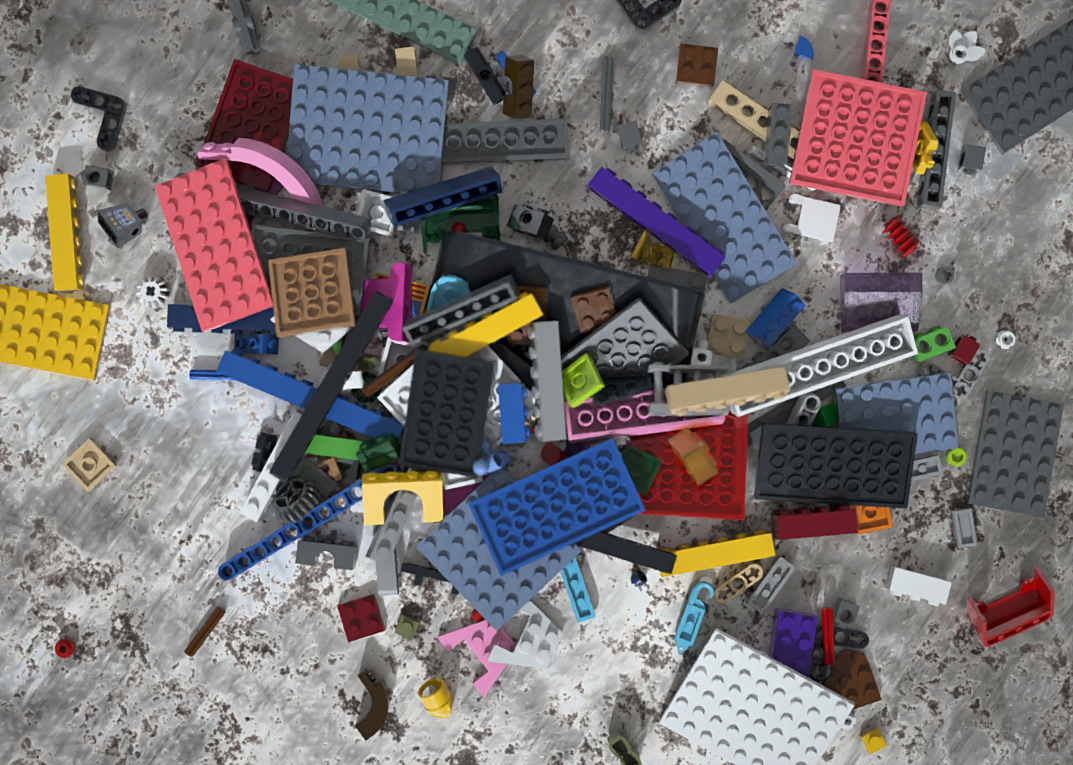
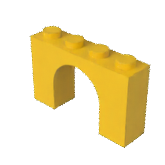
(379, 486)

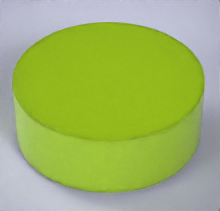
(956, 456)

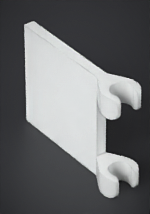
(816, 218)

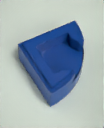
(804, 49)

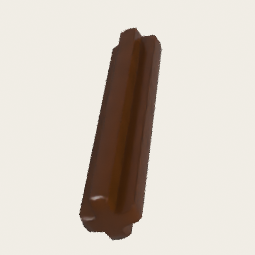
(204, 632)

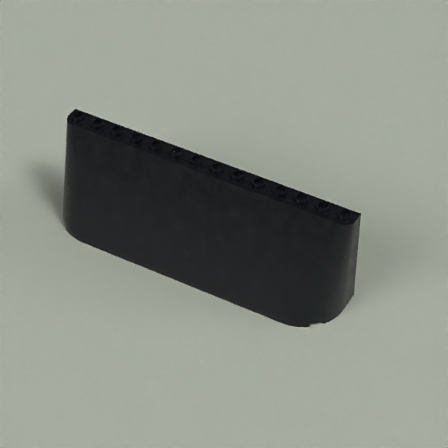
(488, 260)

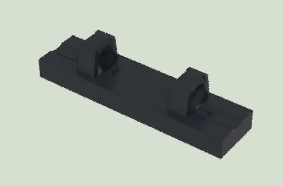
(422, 571)

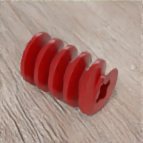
(901, 236)

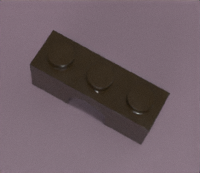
(521, 73)

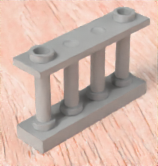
(659, 407)

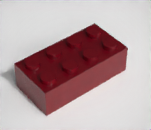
(814, 523)

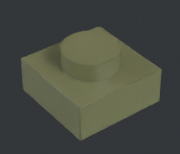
(407, 627)

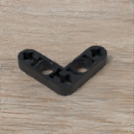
(647, 13)
(109, 114)
(818, 643)

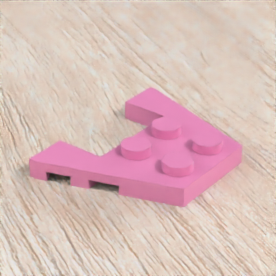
(481, 639)

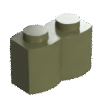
(621, 749)

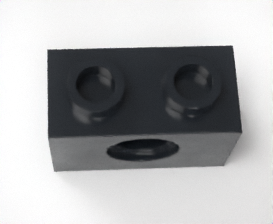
(530, 222)

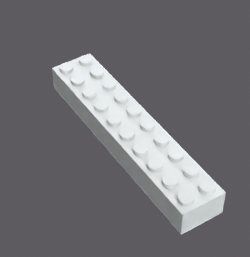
(837, 359)

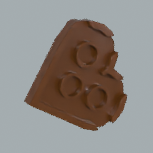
(853, 678)

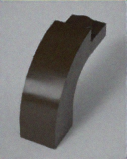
(380, 696)

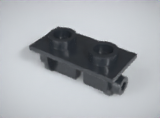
(266, 443)

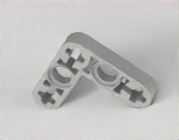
(960, 380)

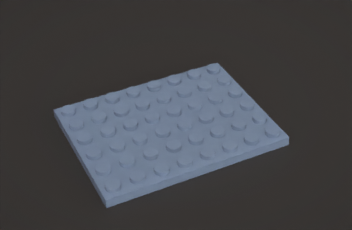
(367, 128)

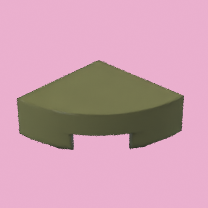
(368, 362)

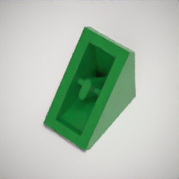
(825, 416)

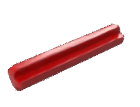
(828, 636)

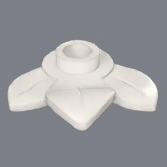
(966, 46)

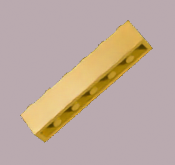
(64, 232)
(490, 328)
(721, 552)

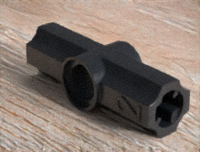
(479, 65)

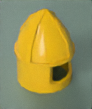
(440, 702)

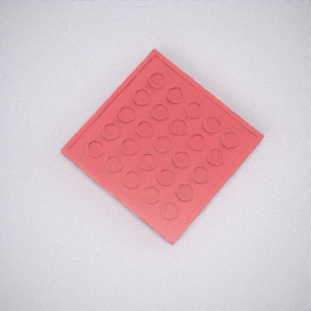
(858, 137)

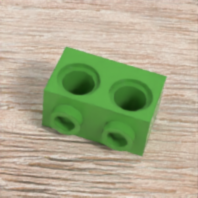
(932, 348)

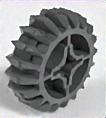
(295, 499)

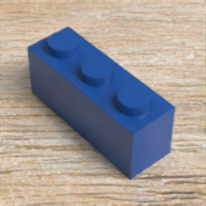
(775, 318)
(513, 412)

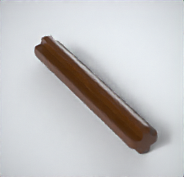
(391, 373)

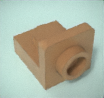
(334, 470)

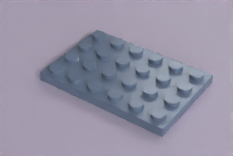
(904, 404)

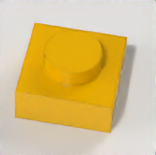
(873, 740)

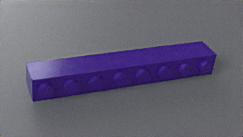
(656, 222)

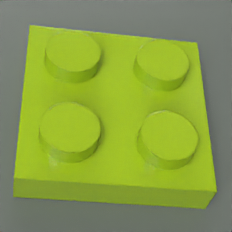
(581, 380)

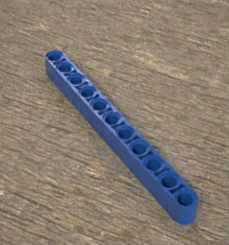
(301, 526)

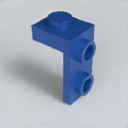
(256, 343)

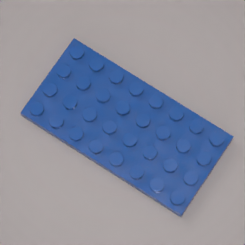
(556, 506)

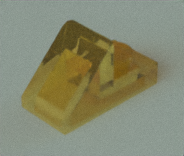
(656, 255)

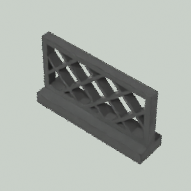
(758, 172)

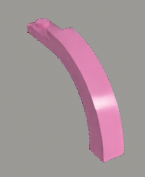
(269, 159)

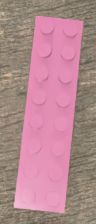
(624, 418)

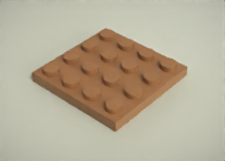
(311, 293)

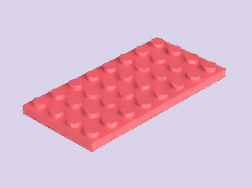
(214, 245)

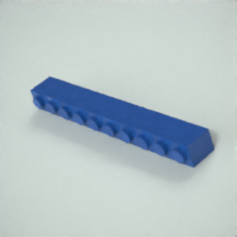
(300, 394)

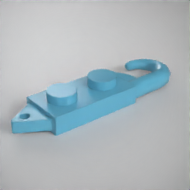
(691, 617)

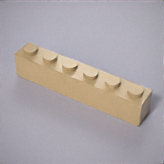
(727, 390)

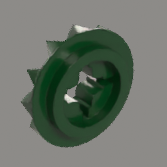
(361, 396)

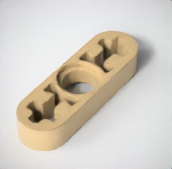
(729, 596)

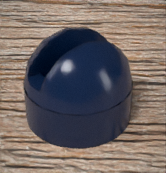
(638, 578)

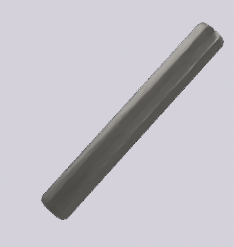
(606, 94)

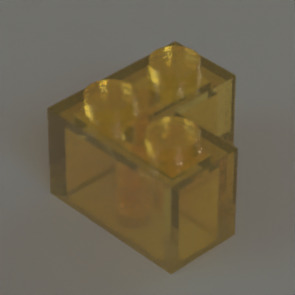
(694, 455)

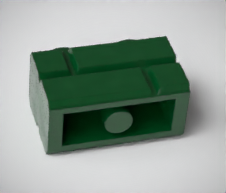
(379, 452)

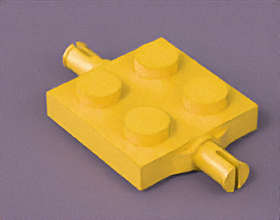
(926, 145)

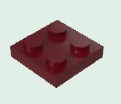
(361, 617)

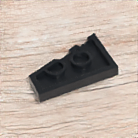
(621, 387)

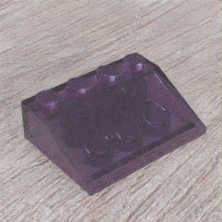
(878, 296)

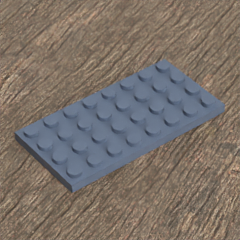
(722, 207)

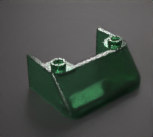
(477, 216)

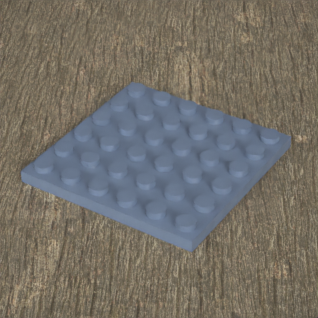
(466, 562)

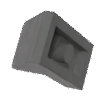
(353, 471)

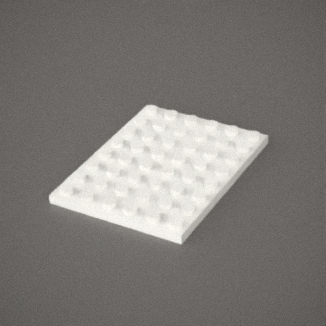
(754, 707)

